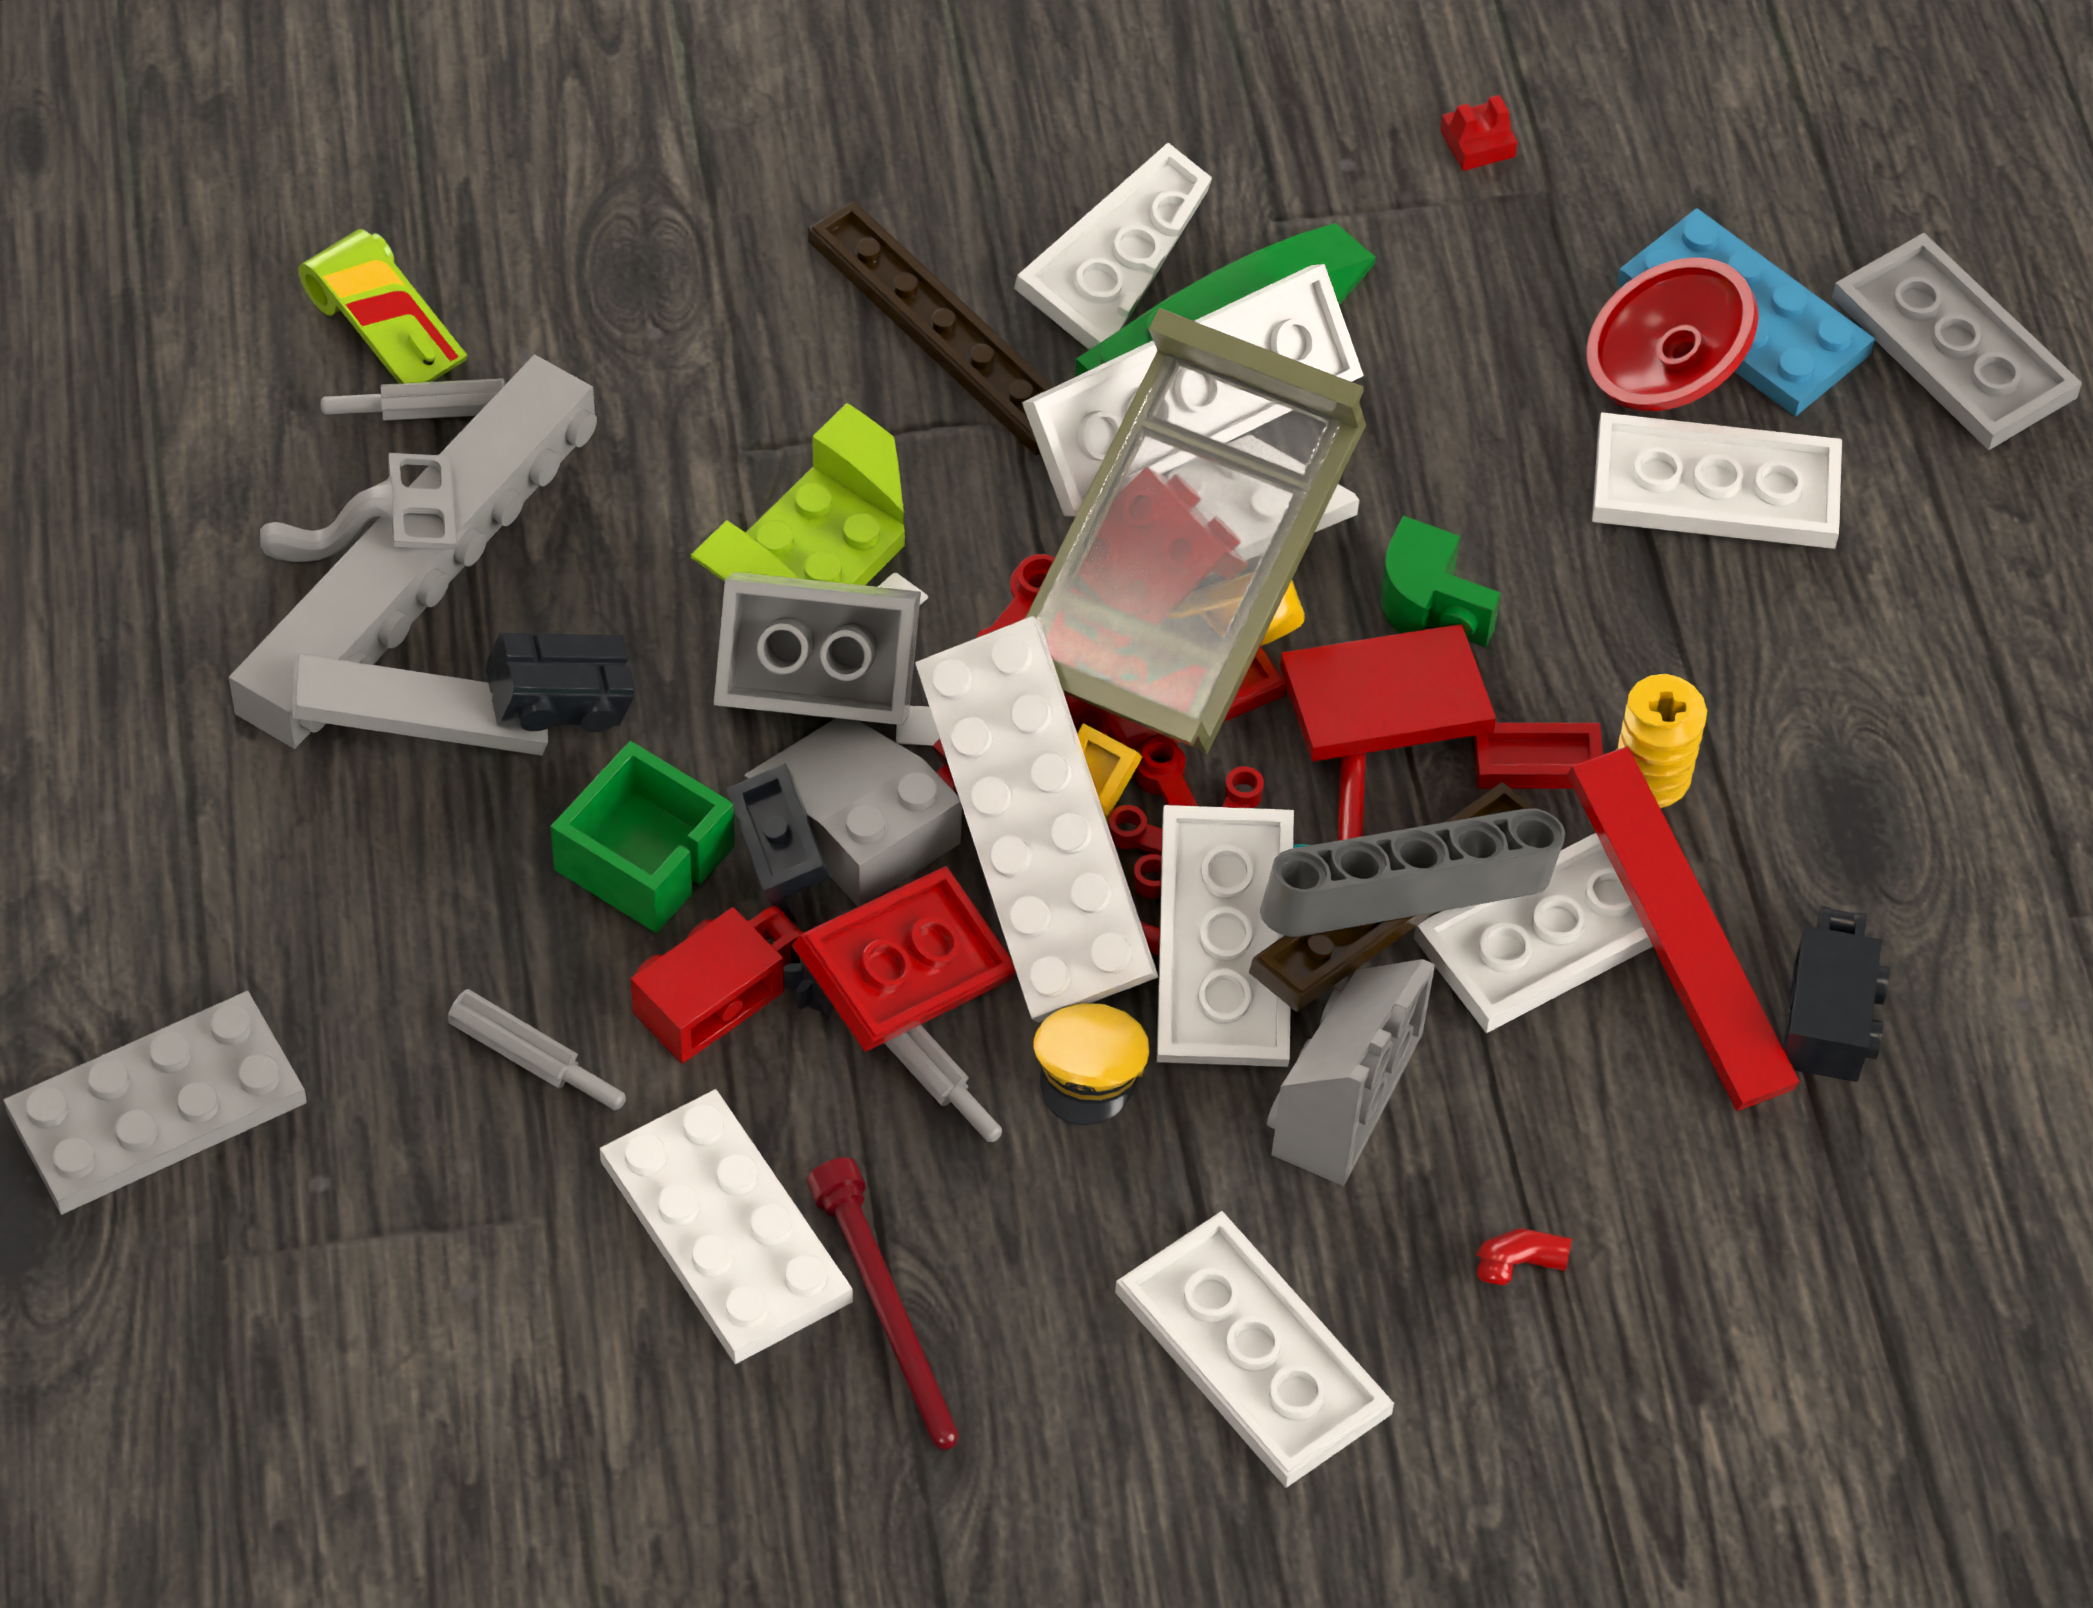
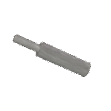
(419, 400)
(528, 1047)
(942, 1078)

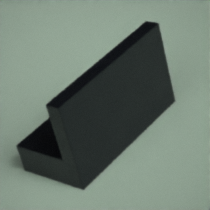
(778, 835)

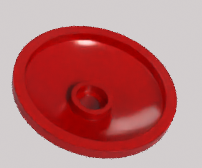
(1672, 334)

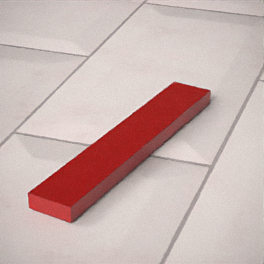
(1683, 929)

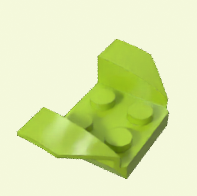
(834, 522)

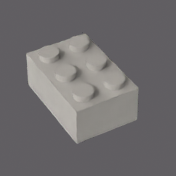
(817, 648)

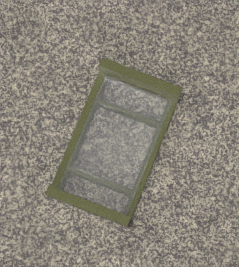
(1194, 528)

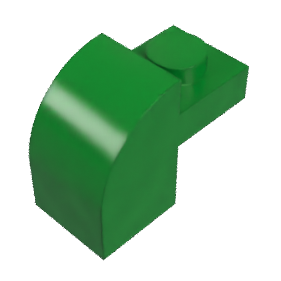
(1421, 587)

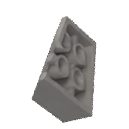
(1350, 1068)

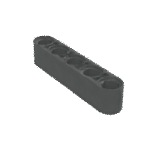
(1411, 872)

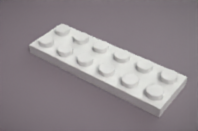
(1083, 414)
(1036, 819)

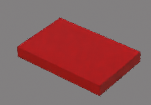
(1387, 692)
(905, 958)

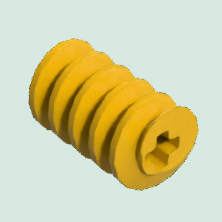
(1664, 733)

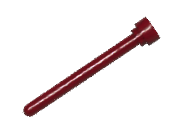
(839, 1190)

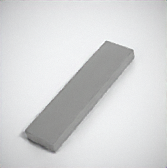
(404, 704)

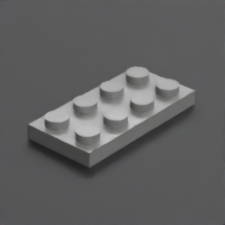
(1956, 341)
(154, 1102)

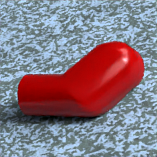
(1519, 1247)

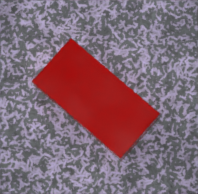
(1534, 754)

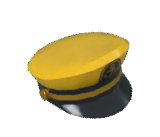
(1089, 1061)

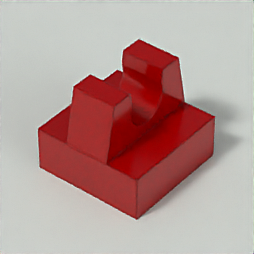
(1479, 133)

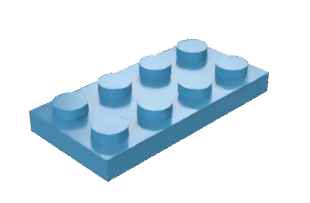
(1799, 338)

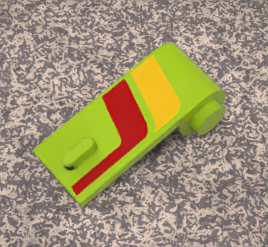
(382, 306)

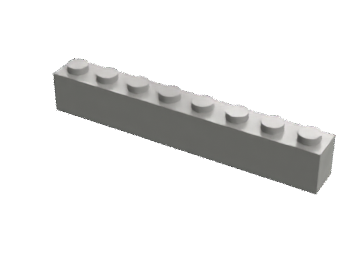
(382, 588)

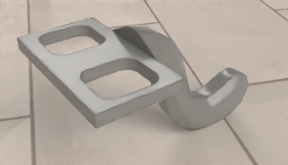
(387, 500)

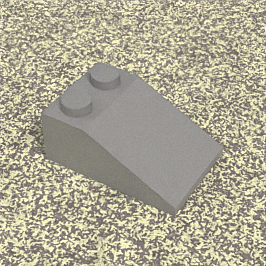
(870, 806)

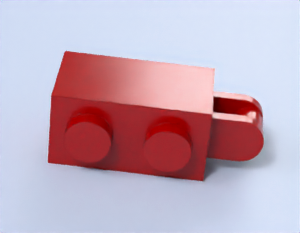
(713, 979)

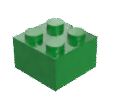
(643, 836)

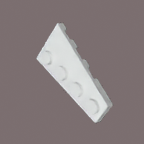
(1113, 253)

